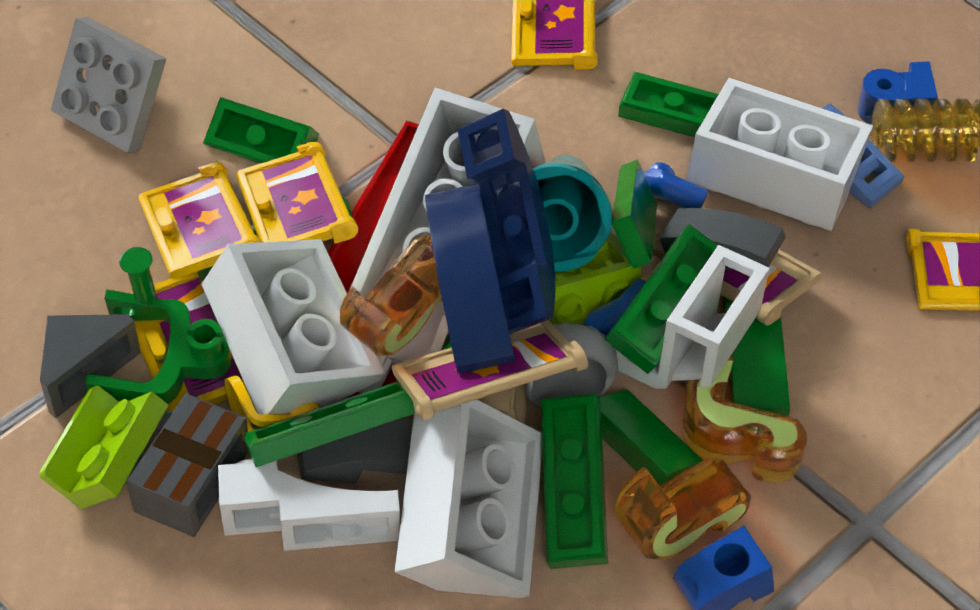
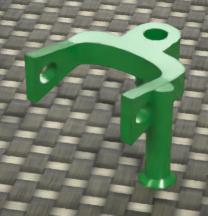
(194, 348)

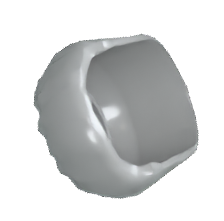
(594, 380)

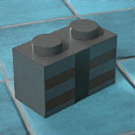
(179, 471)

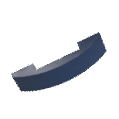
(514, 217)
(468, 279)

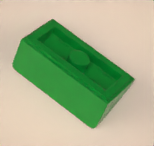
(255, 133)
(644, 438)

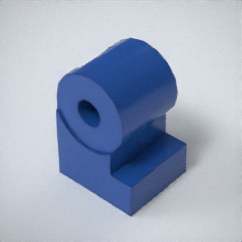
(890, 85)
(725, 573)

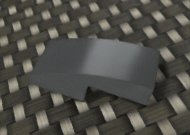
(731, 230)
(375, 449)

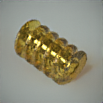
(927, 128)

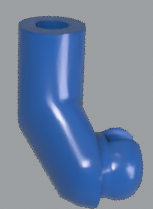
(673, 189)

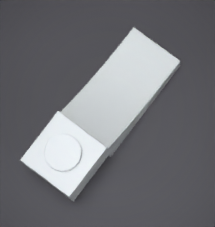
(305, 512)

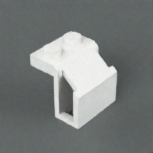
(696, 337)

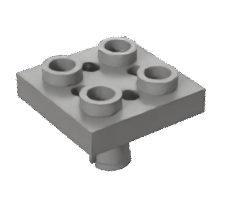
(130, 77)

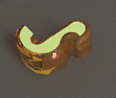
(397, 304)
(741, 432)
(678, 513)

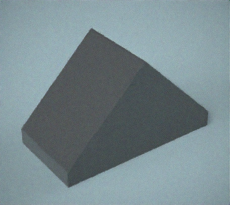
(79, 347)

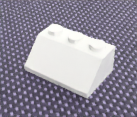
(778, 153)
(284, 325)
(470, 502)

